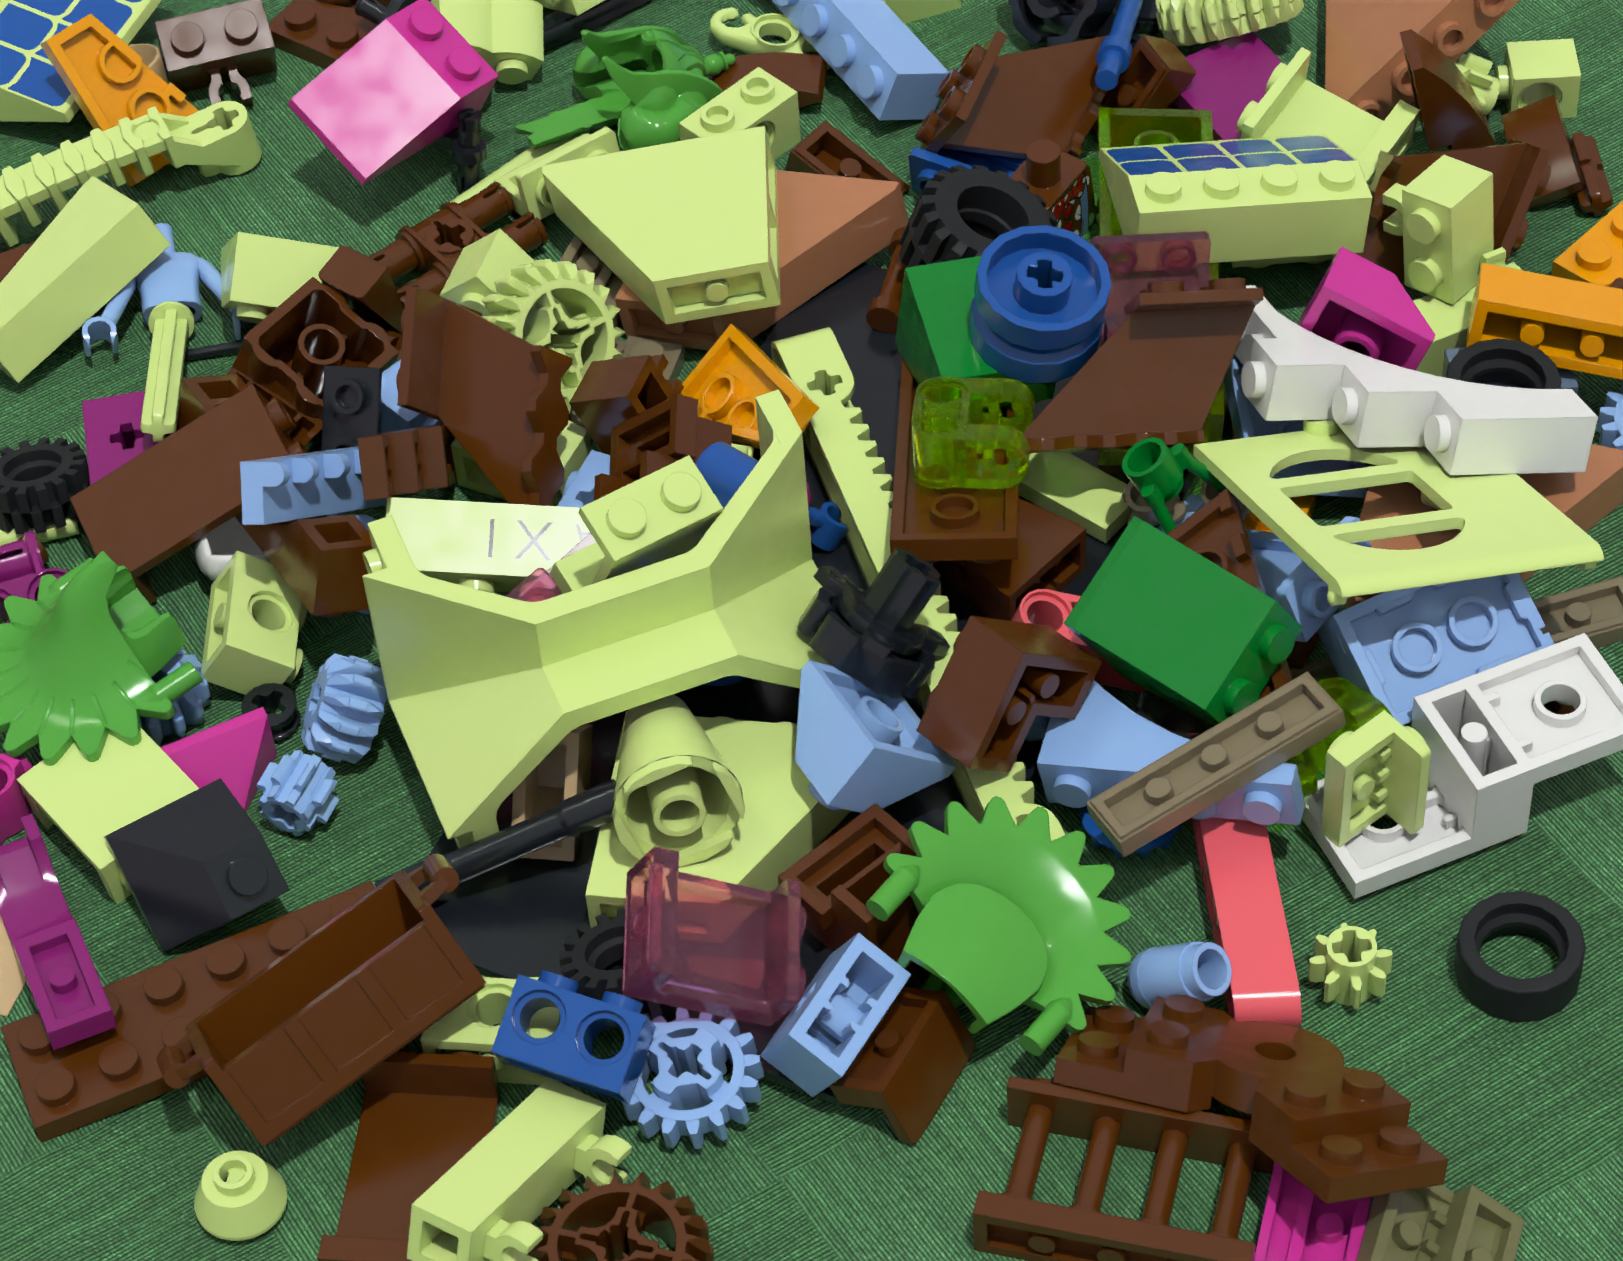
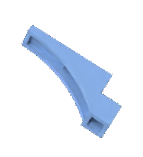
(1114, 742)

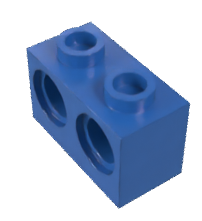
(568, 1051)

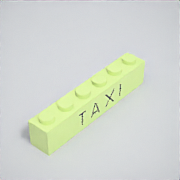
(484, 542)

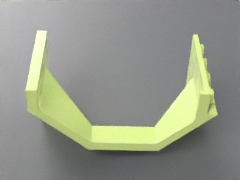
(502, 680)

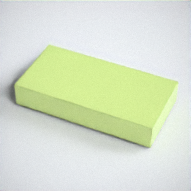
(1076, 492)

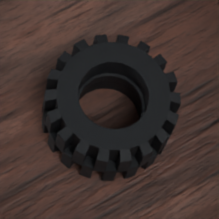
(965, 213)

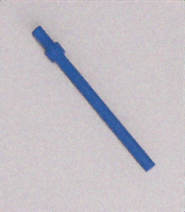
(1116, 50)

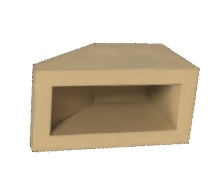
(556, 778)

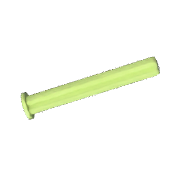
(170, 328)

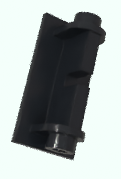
(350, 405)

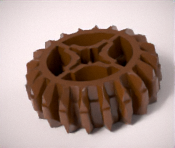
(611, 1221)

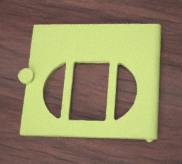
(1500, 515)

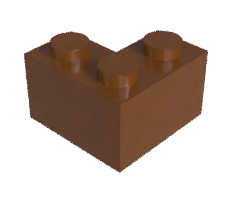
(998, 684)

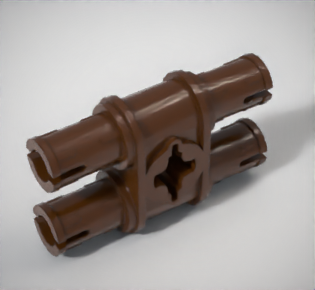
(438, 240)

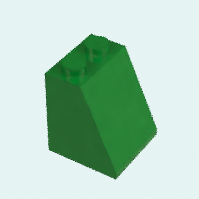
(935, 326)
(1182, 625)

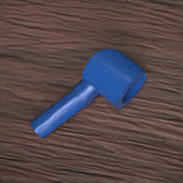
(825, 528)

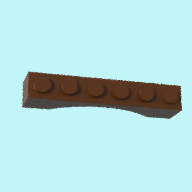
(314, 554)

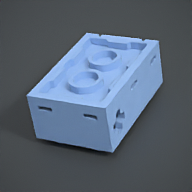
(1432, 637)

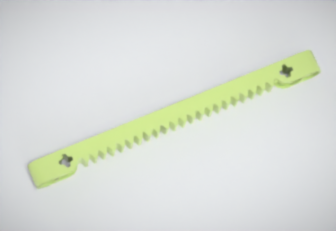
(864, 493)

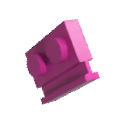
(1306, 1228)

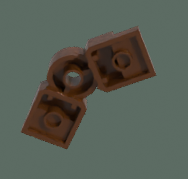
(1310, 1114)

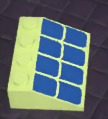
(28, 79)
(1247, 193)

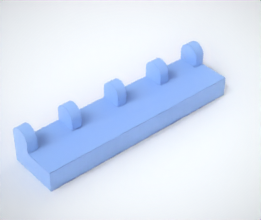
(302, 486)

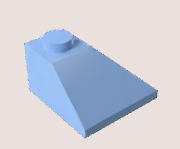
(860, 743)

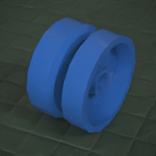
(1039, 303)

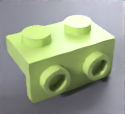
(527, 182)
(1372, 775)

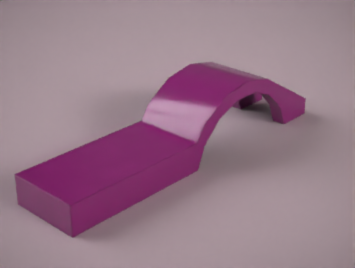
(50, 943)

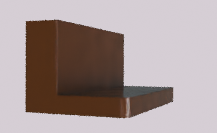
(909, 1061)

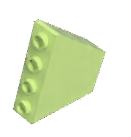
(680, 221)
(778, 823)

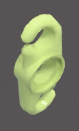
(749, 37)

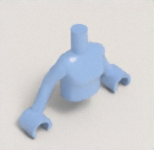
(167, 278)

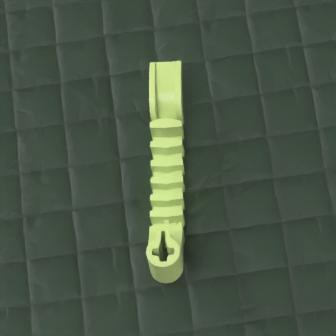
(213, 139)

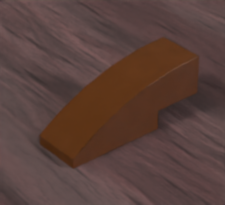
(1446, 100)

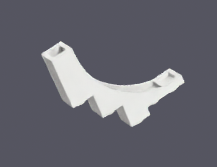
(1379, 404)

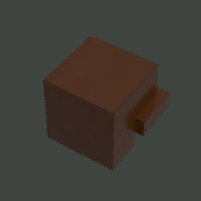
(657, 440)
(843, 876)

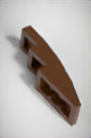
(406, 461)

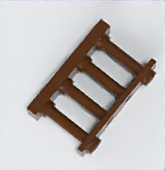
(1041, 1231)

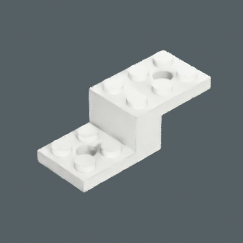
(1486, 754)

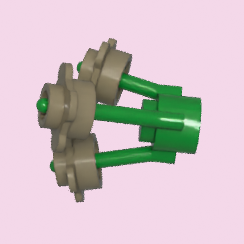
(1158, 479)

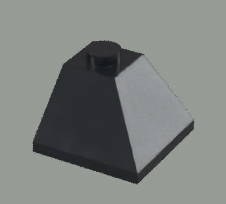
(195, 864)

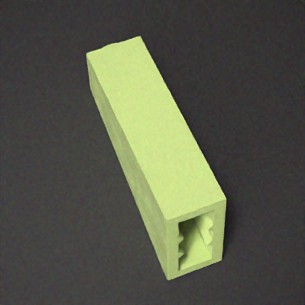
(72, 272)

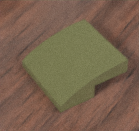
(1440, 1227)

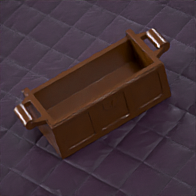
(331, 1005)

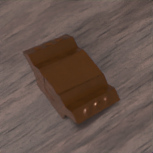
(298, 339)

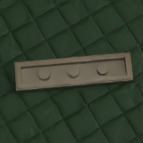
(1216, 764)

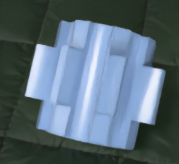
(297, 792)

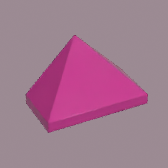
(230, 751)

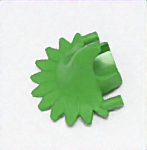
(85, 663)
(1007, 918)

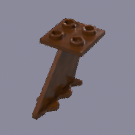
(1015, 99)
(1518, 176)
(1152, 372)
(489, 392)

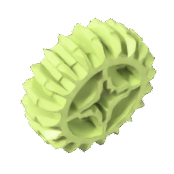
(1212, 20)
(528, 310)

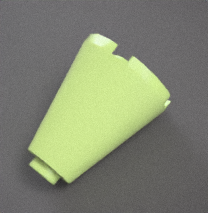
(673, 785)

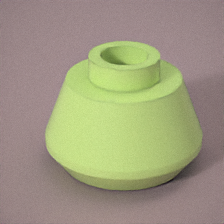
(239, 1196)

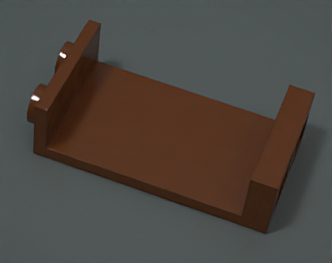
(182, 484)
(412, 1128)

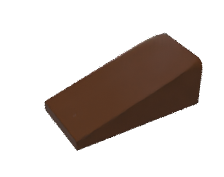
(1152, 79)
(833, 153)
(364, 285)

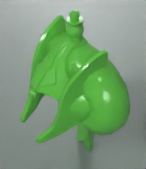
(636, 80)

